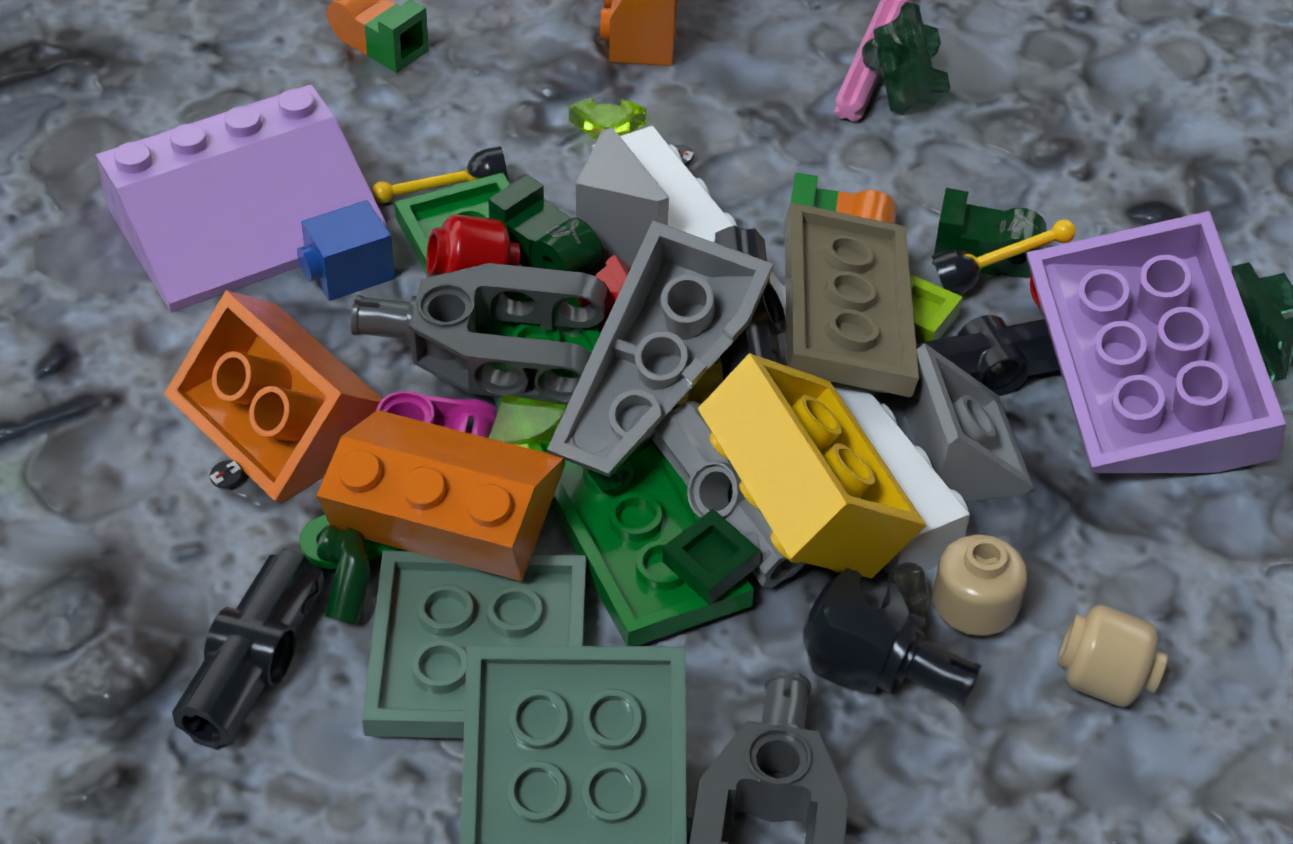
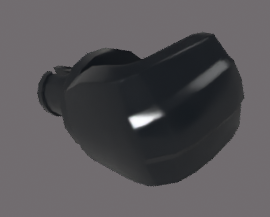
(878, 647)

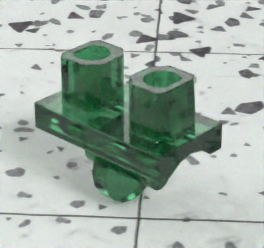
(904, 57)
(1265, 303)

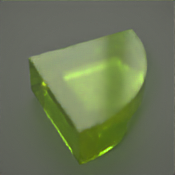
(594, 117)
(526, 420)

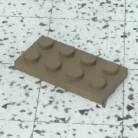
(849, 300)

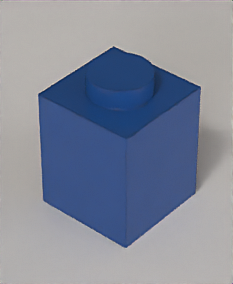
(346, 250)

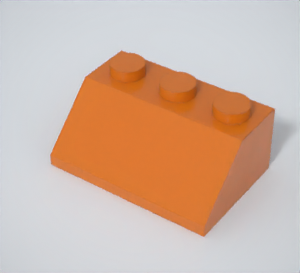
(269, 394)
(441, 492)

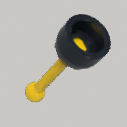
(482, 164)
(961, 269)

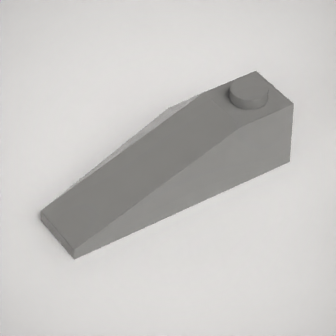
(662, 335)

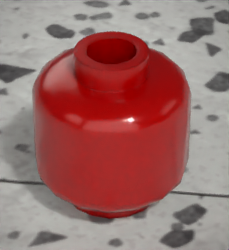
(468, 243)

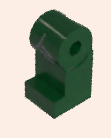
(987, 230)
(543, 231)

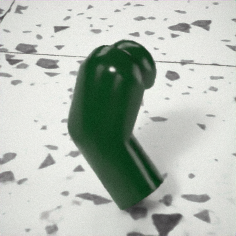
(352, 571)

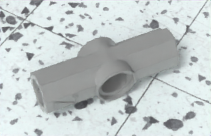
(687, 447)

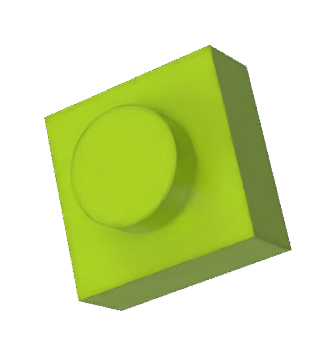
(932, 309)

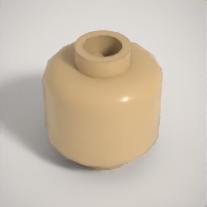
(979, 585)
(1111, 655)

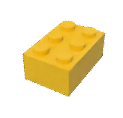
(809, 468)

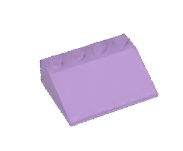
(229, 193)
(1158, 350)

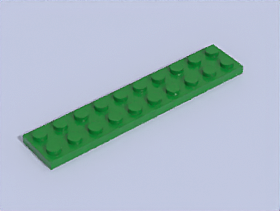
(616, 530)

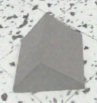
(618, 199)
(964, 431)

